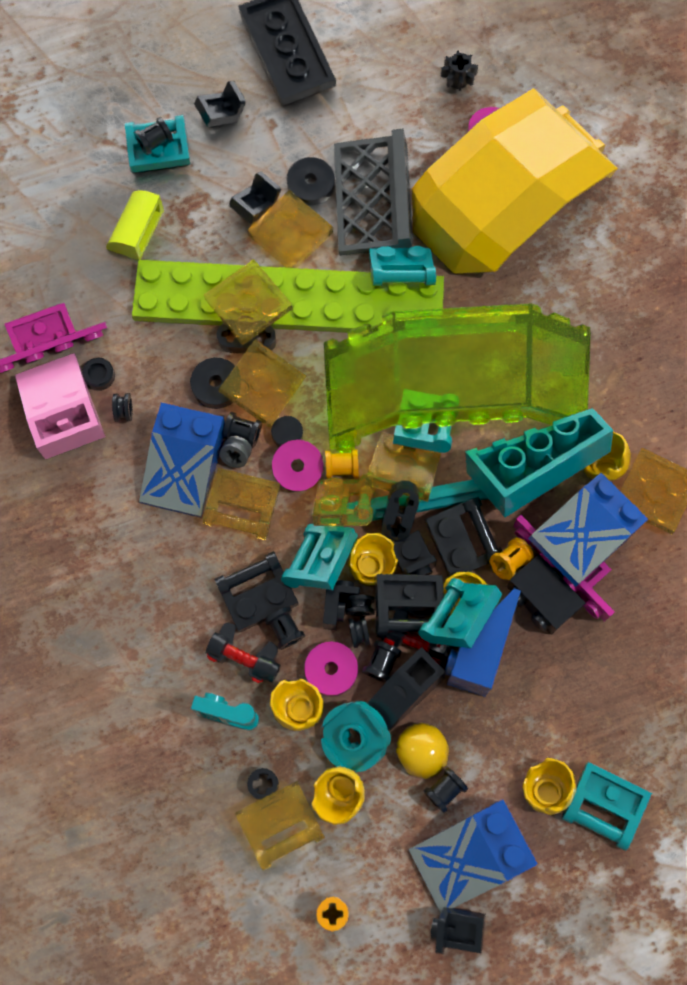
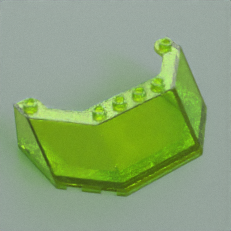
(454, 370)

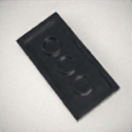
(287, 48)

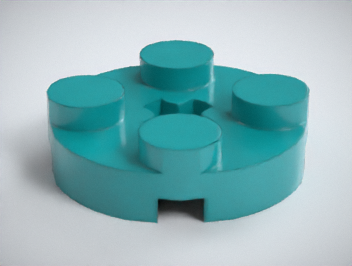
(373, 732)

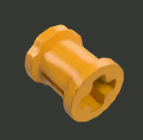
(342, 463)
(511, 558)
(324, 921)

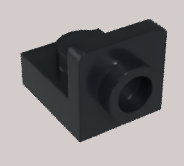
(414, 555)
(334, 609)

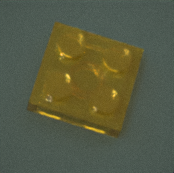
(290, 230)
(248, 302)
(262, 383)
(398, 463)
(657, 489)

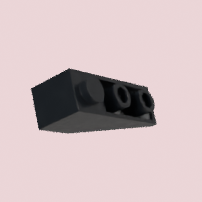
(407, 688)

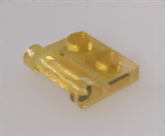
(243, 493)
(333, 502)
(274, 815)

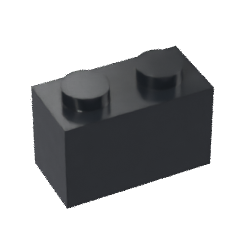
(545, 595)

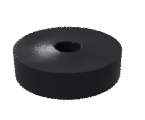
(314, 169)
(201, 381)

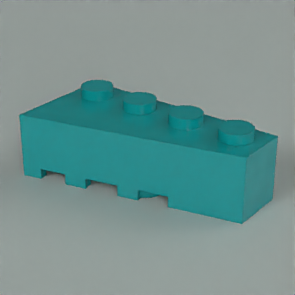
(534, 463)

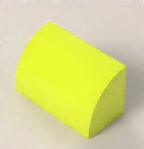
(136, 224)

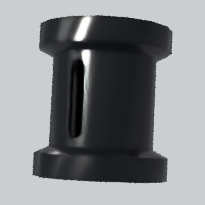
(153, 136)
(243, 428)
(284, 628)
(381, 661)
(445, 789)

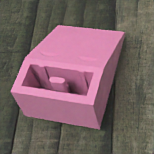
(58, 406)

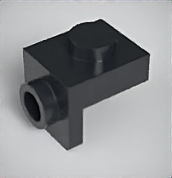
(221, 107)
(256, 199)
(458, 930)

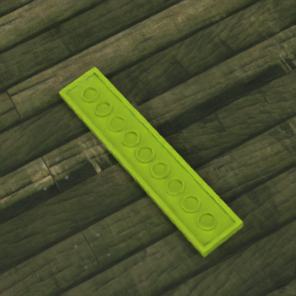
(318, 297)

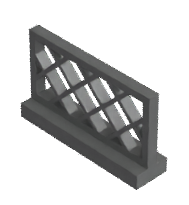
(399, 193)

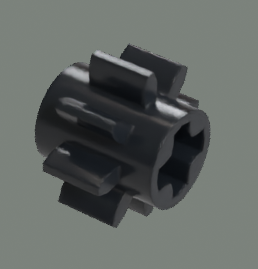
(459, 70)

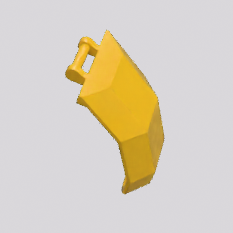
(504, 183)

